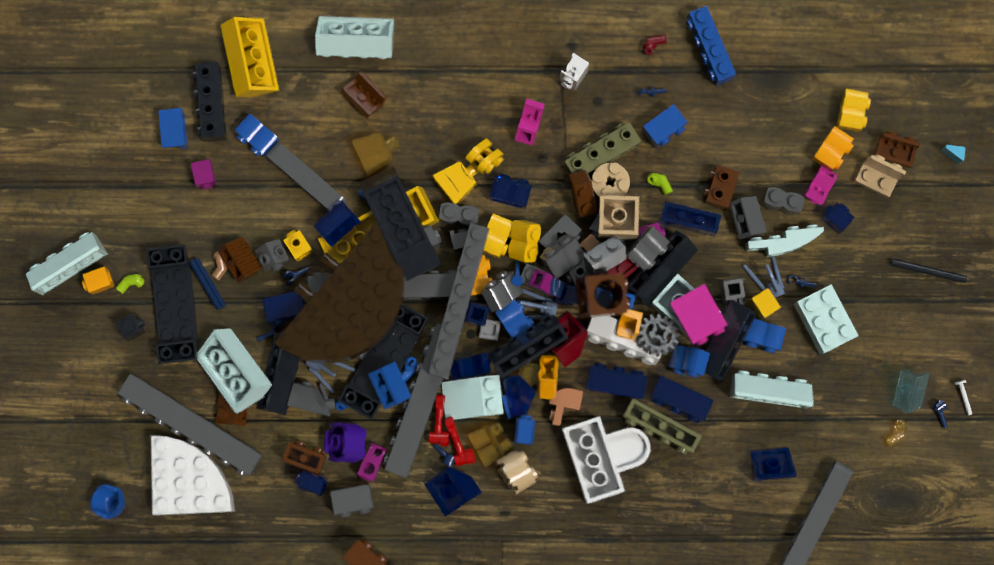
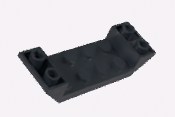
(399, 223)
(174, 304)
(395, 347)

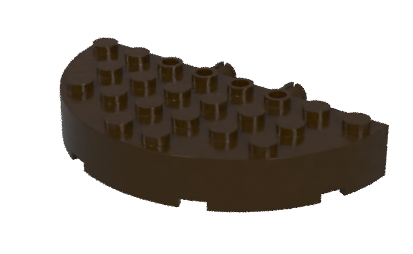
(351, 307)

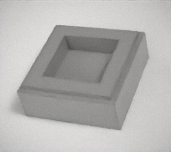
(490, 330)

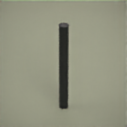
(928, 270)

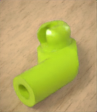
(661, 181)
(134, 279)

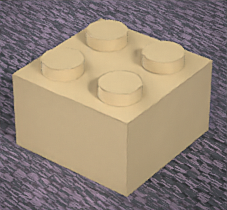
(618, 217)

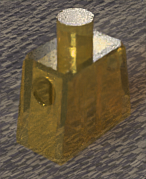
(374, 151)

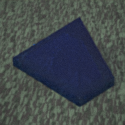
(518, 395)

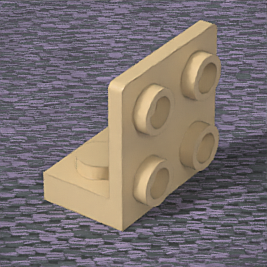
(879, 175)

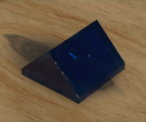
(772, 464)

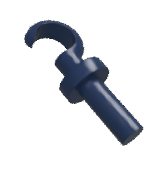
(653, 91)
(802, 282)

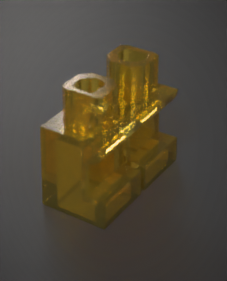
(485, 436)

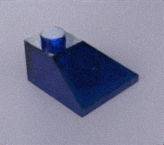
(452, 489)

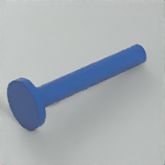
(517, 280)

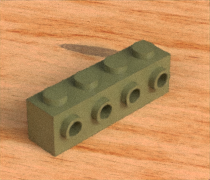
(603, 151)
(662, 426)

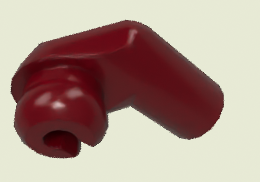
(652, 42)

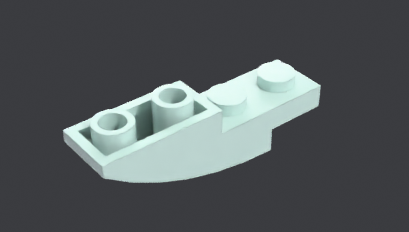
(792, 239)

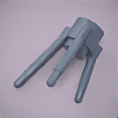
(776, 286)
(547, 307)
(314, 367)

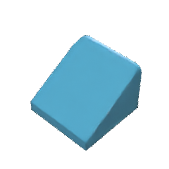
(954, 152)

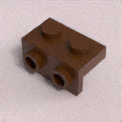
(364, 95)
(897, 149)
(227, 415)

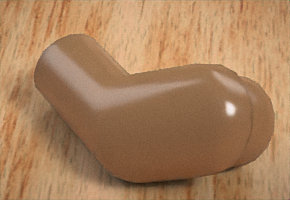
(221, 266)

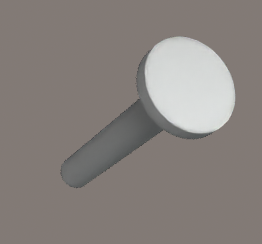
(964, 396)

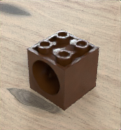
(586, 301)

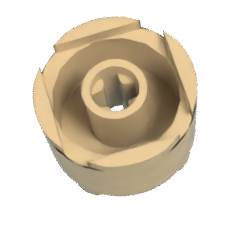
(611, 172)
(516, 471)

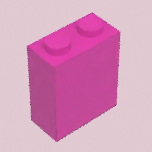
(698, 315)

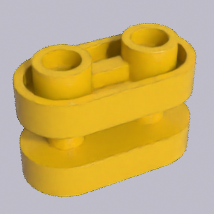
(486, 164)

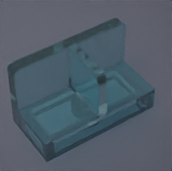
(910, 390)

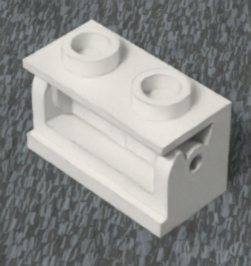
(574, 72)

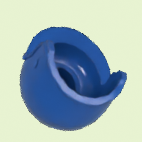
(107, 502)

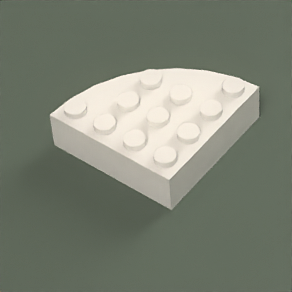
(187, 479)

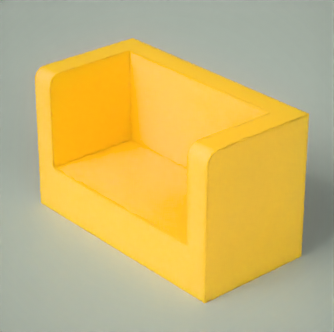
(764, 304)

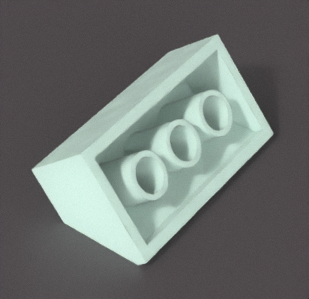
(354, 37)
(66, 263)
(233, 369)
(772, 391)

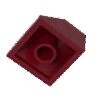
(572, 347)

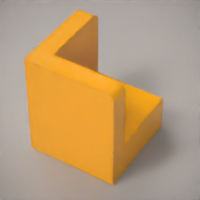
(629, 325)

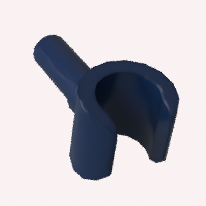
(292, 275)
(269, 334)
(938, 407)
(449, 459)

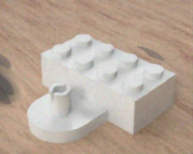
(602, 456)

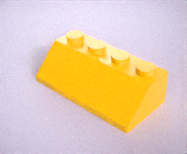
(249, 56)

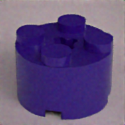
(345, 442)

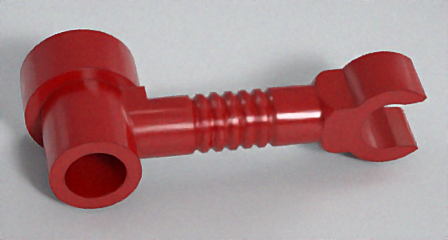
(439, 436)
(463, 456)

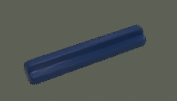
(207, 283)

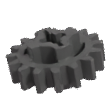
(655, 342)

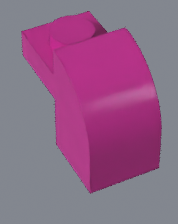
(529, 122)
(820, 185)

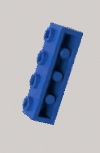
(710, 45)

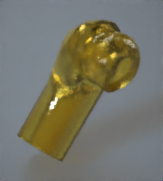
(898, 433)

